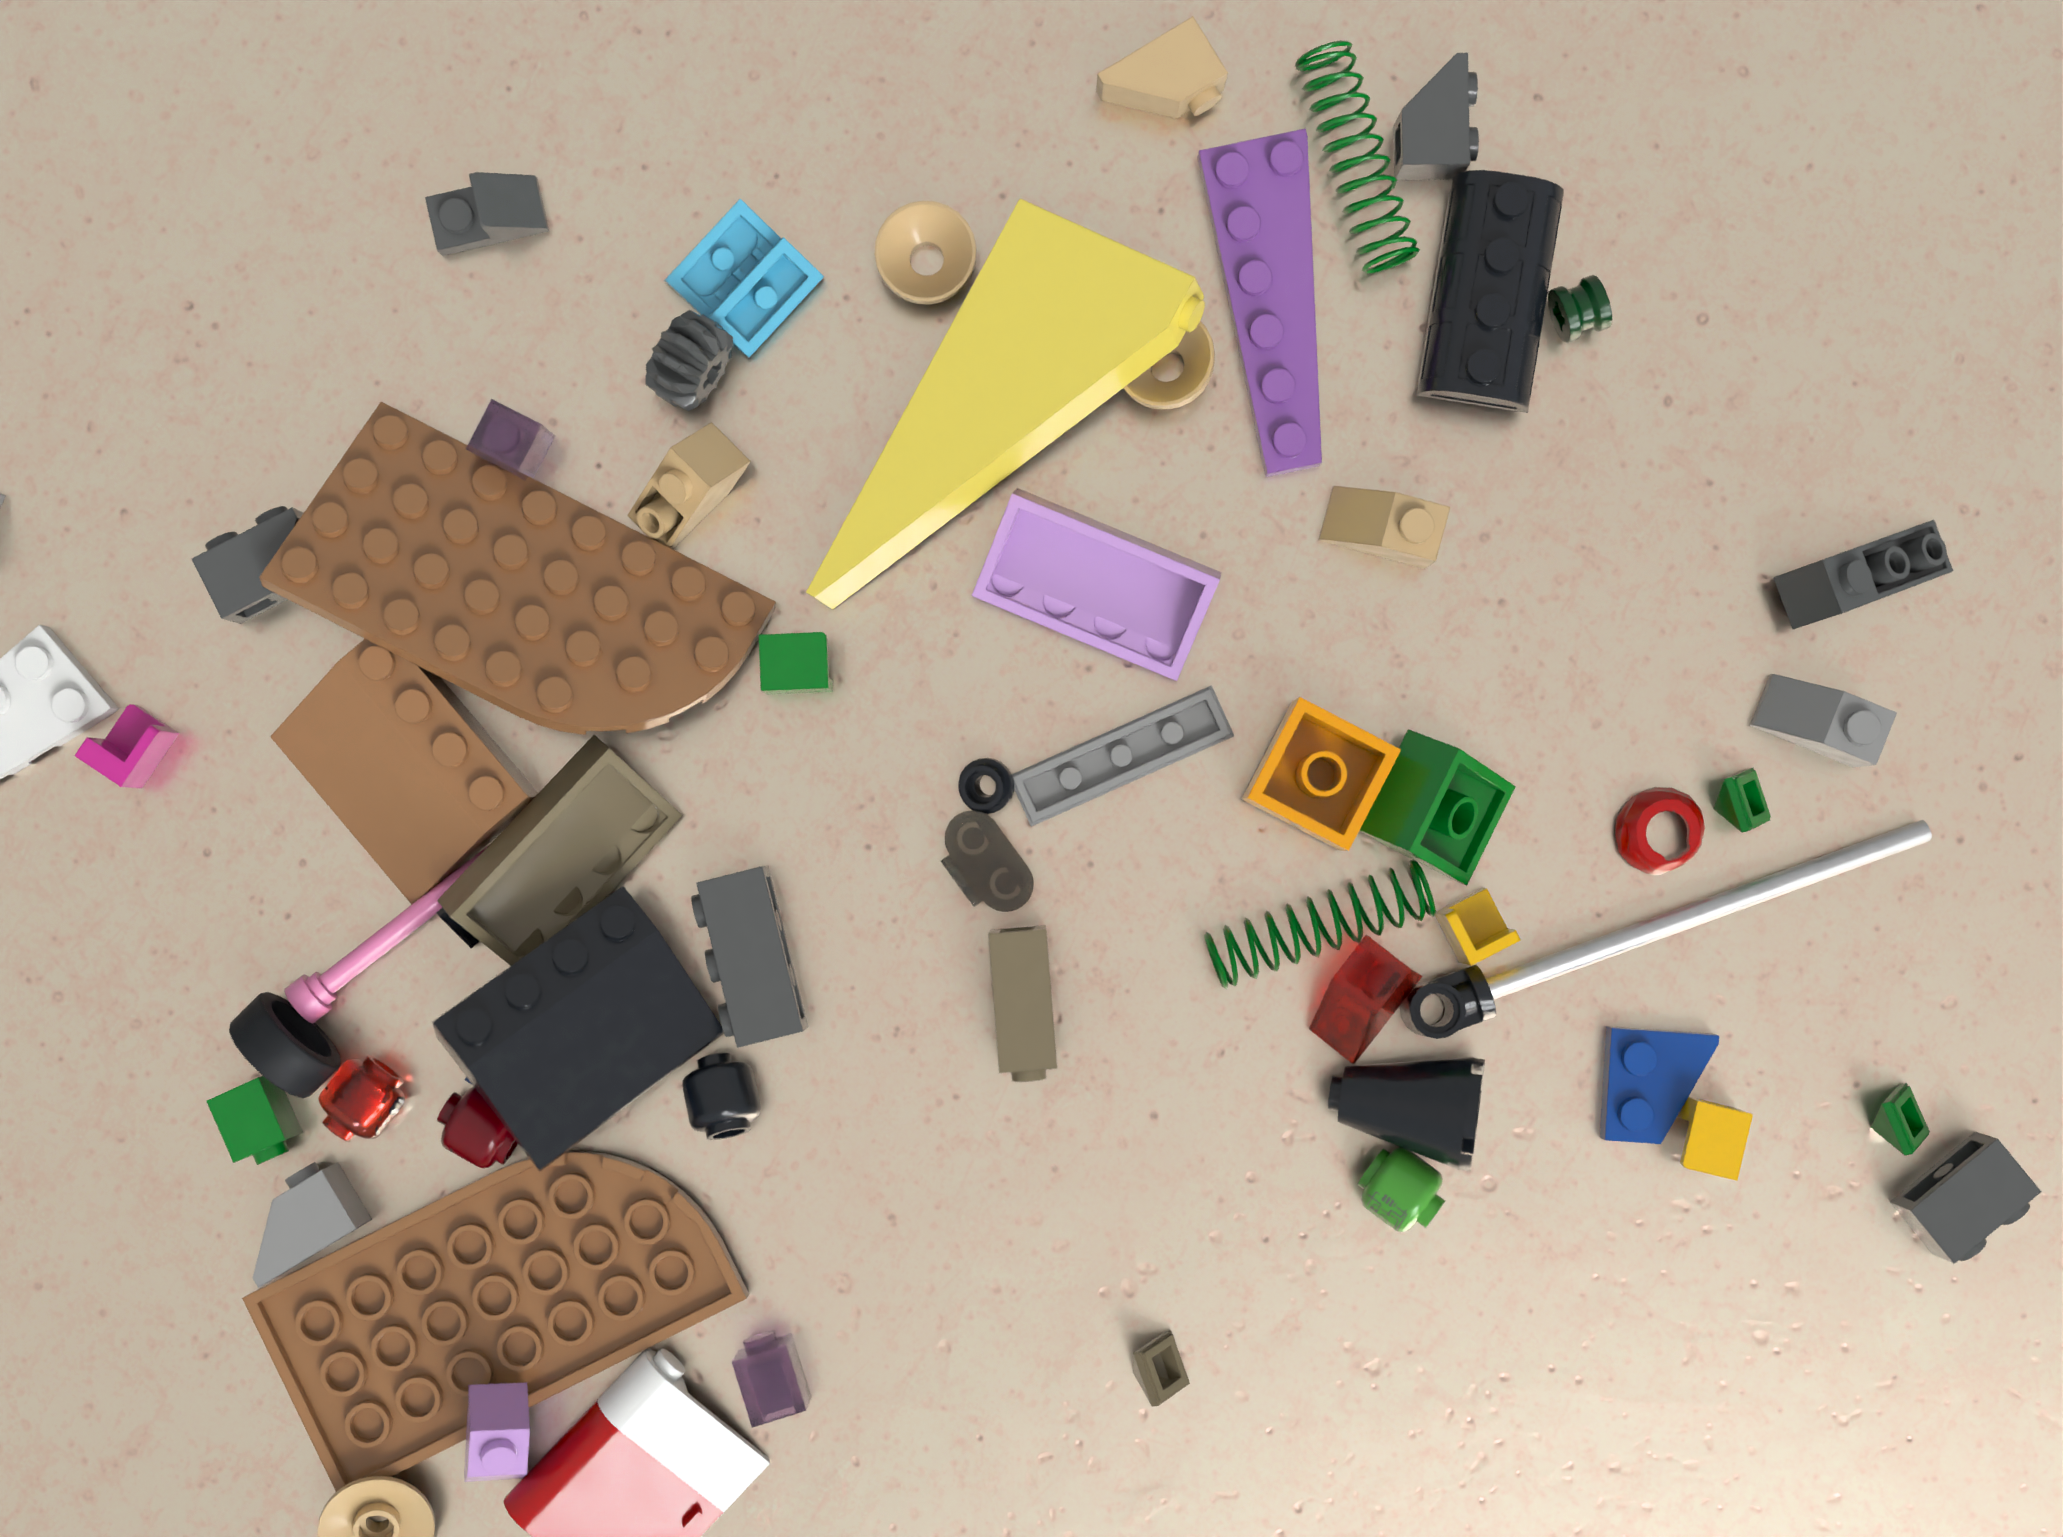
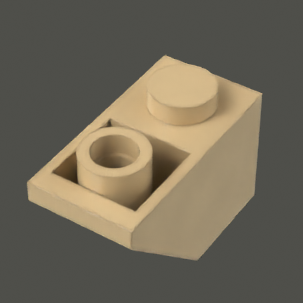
(688, 485)

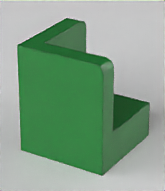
(794, 663)

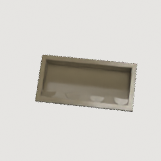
(560, 853)

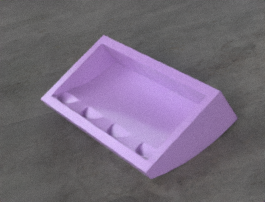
(1096, 584)

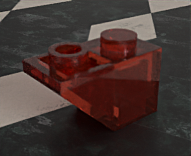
(1362, 998)

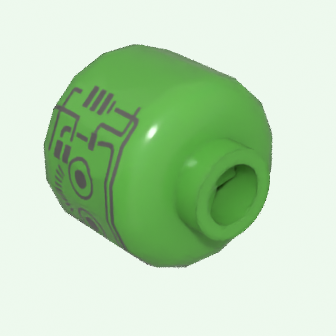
(1401, 1189)

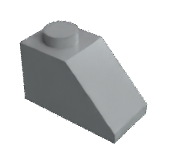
(1824, 720)
(307, 1219)

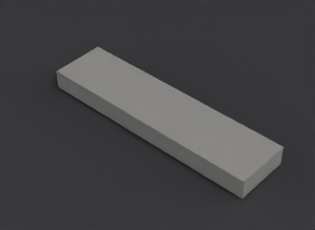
(1121, 755)

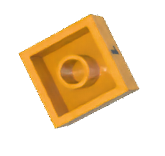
(1321, 774)

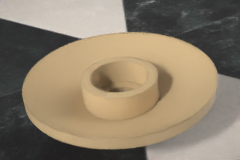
(397, 1500)

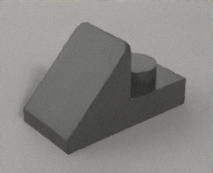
(487, 213)

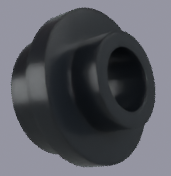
(970, 785)

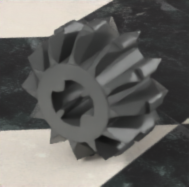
(688, 360)

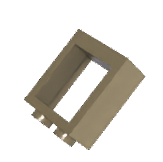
(1022, 1002)

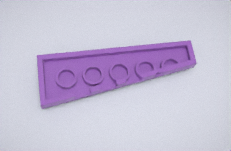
(1265, 253)

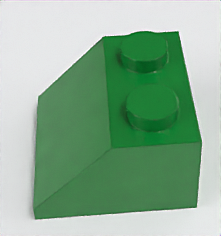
(1438, 806)

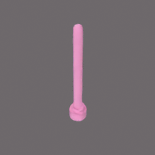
(314, 994)

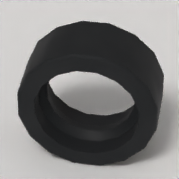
(284, 1045)

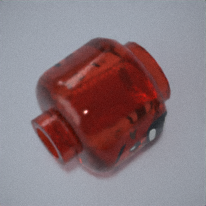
(361, 1098)

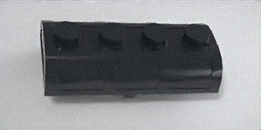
(1490, 289)

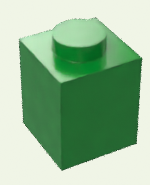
(255, 1120)

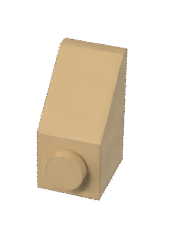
(1167, 75)
(1385, 525)

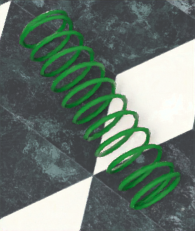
(1404, 254)
(1223, 975)

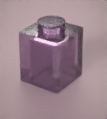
(510, 441)
(771, 1378)

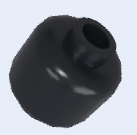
(721, 1097)

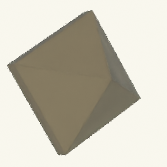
(1160, 1369)

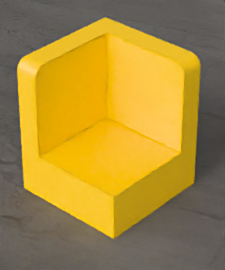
(1475, 928)
(1714, 1137)

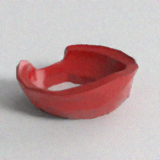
(1633, 823)

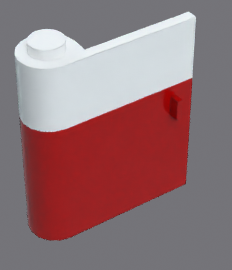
(638, 1463)

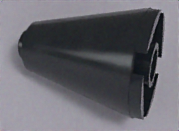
(1414, 1105)

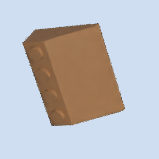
(403, 766)

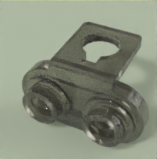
(986, 863)

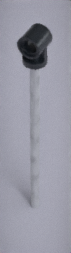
(1471, 996)

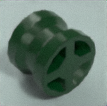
(1580, 308)

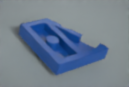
(1649, 1080)

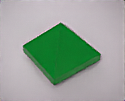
(1743, 801)
(1901, 1121)

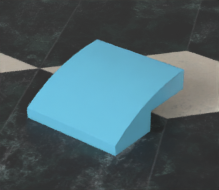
(744, 277)

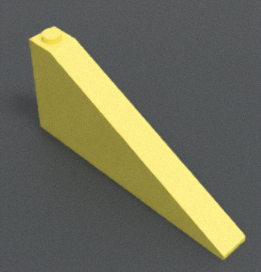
(1032, 352)

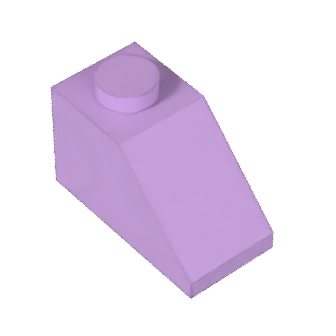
(497, 1432)

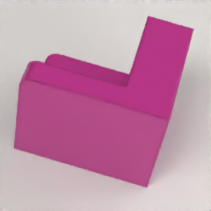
(130, 748)

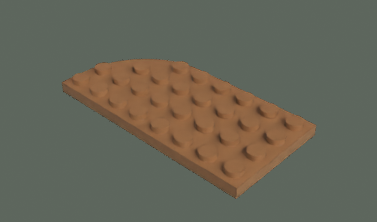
(511, 586)
(487, 1287)

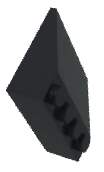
(578, 1028)

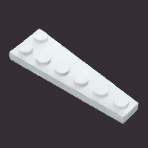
(44, 699)

